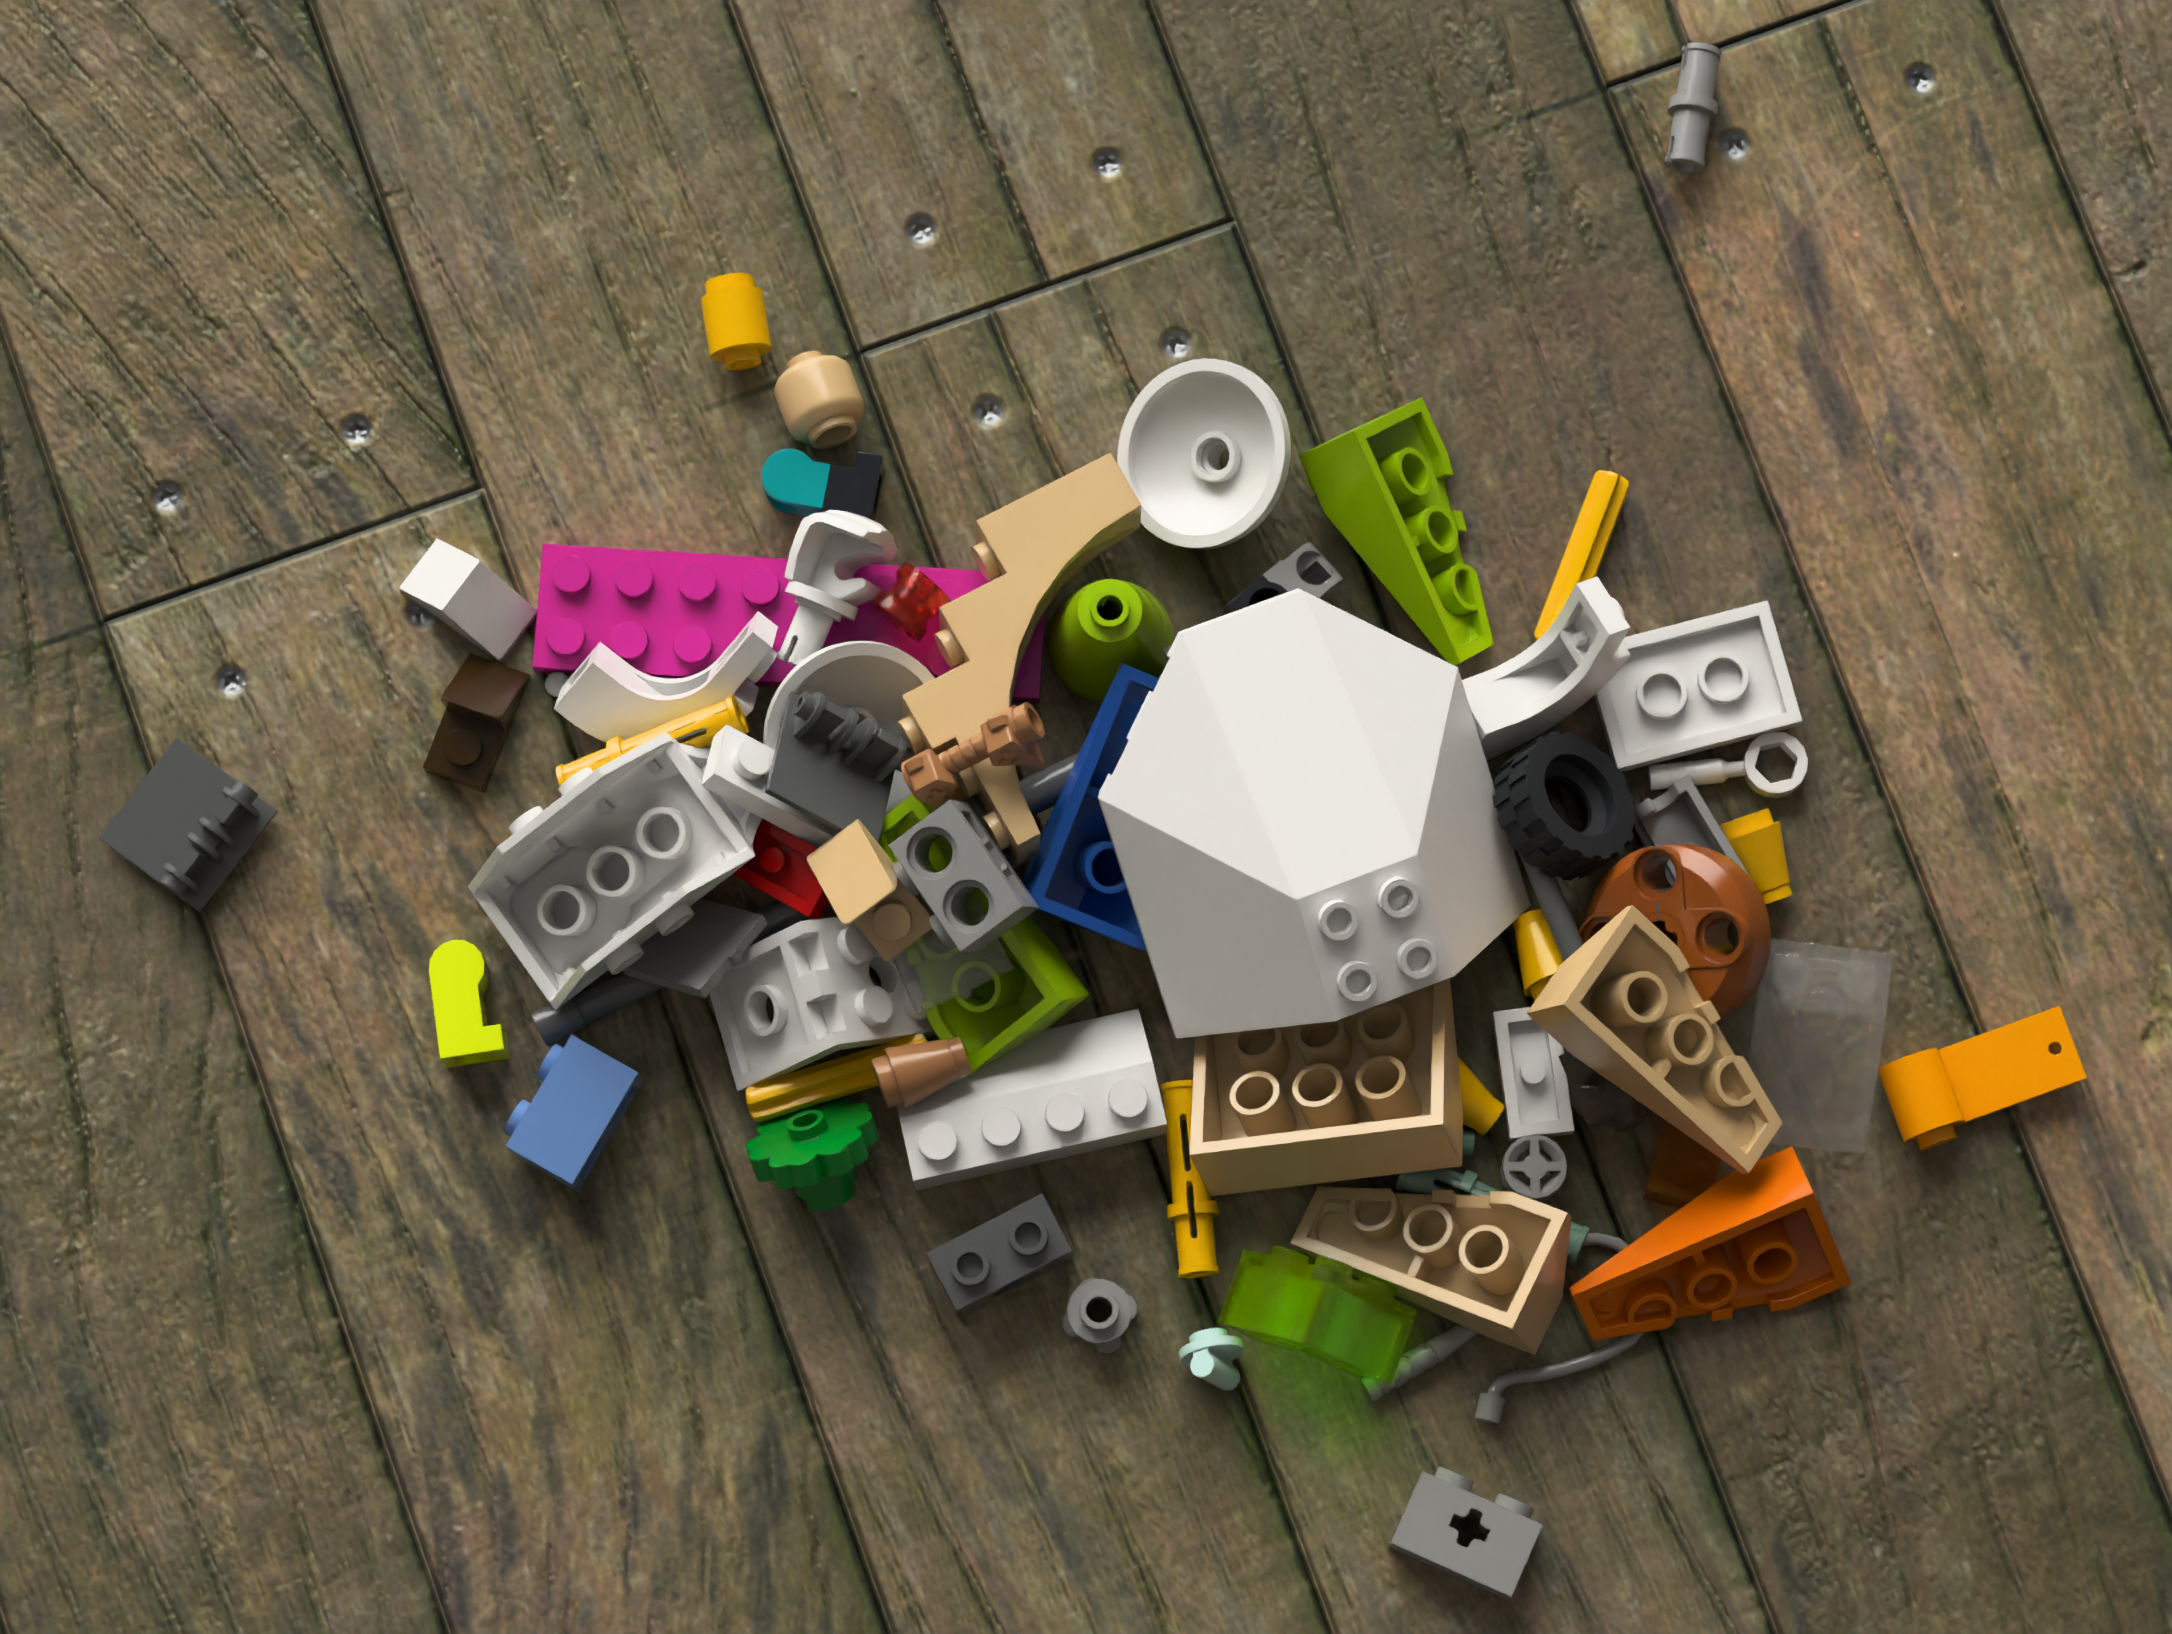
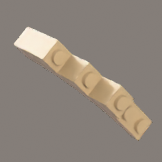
(1033, 555)

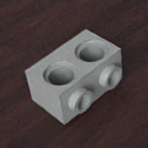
(973, 866)

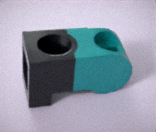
(809, 487)

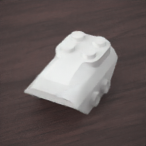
(612, 864)

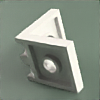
(819, 999)

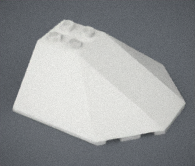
(1306, 821)

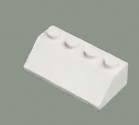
(1041, 1102)

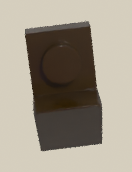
(476, 722)

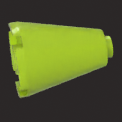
(1104, 627)

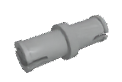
(1693, 108)

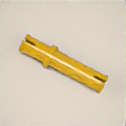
(710, 717)
(1196, 1254)

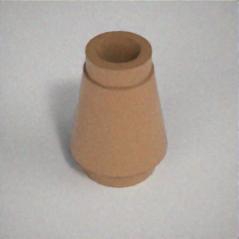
(919, 1070)

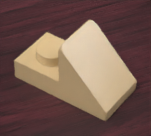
(867, 891)

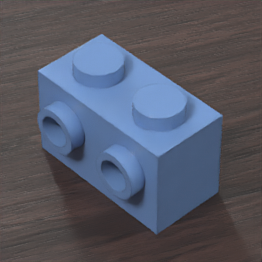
(572, 1111)

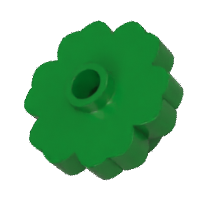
(815, 1151)

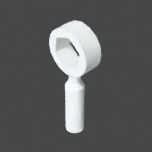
(1718, 770)

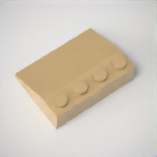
(1330, 1098)

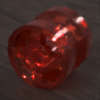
(910, 602)

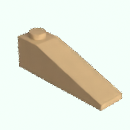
(1465, 1257)

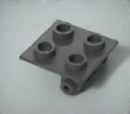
(833, 765)
(188, 824)

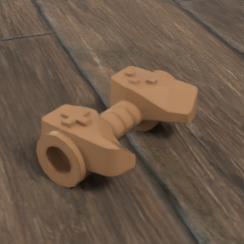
(1005, 739)

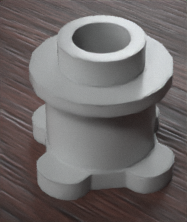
(1105, 1334)

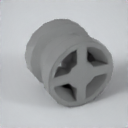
(1533, 1157)

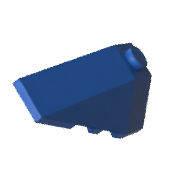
(1077, 865)

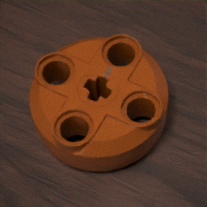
(1694, 916)

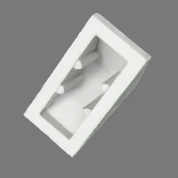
(469, 599)

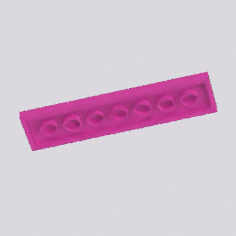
(684, 609)

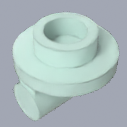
(1211, 1357)

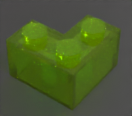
(1319, 1311)

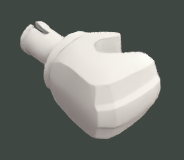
(821, 573)

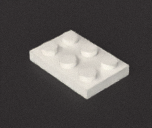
(1697, 688)

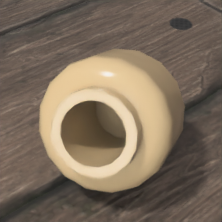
(819, 399)

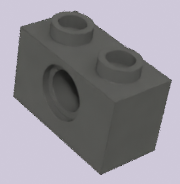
(1000, 1255)

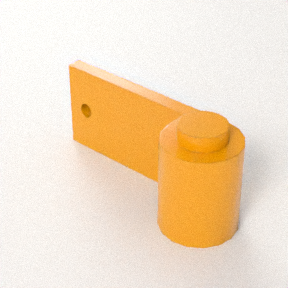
(1979, 1076)

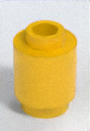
(735, 321)

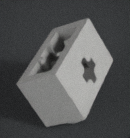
(1486, 1564)

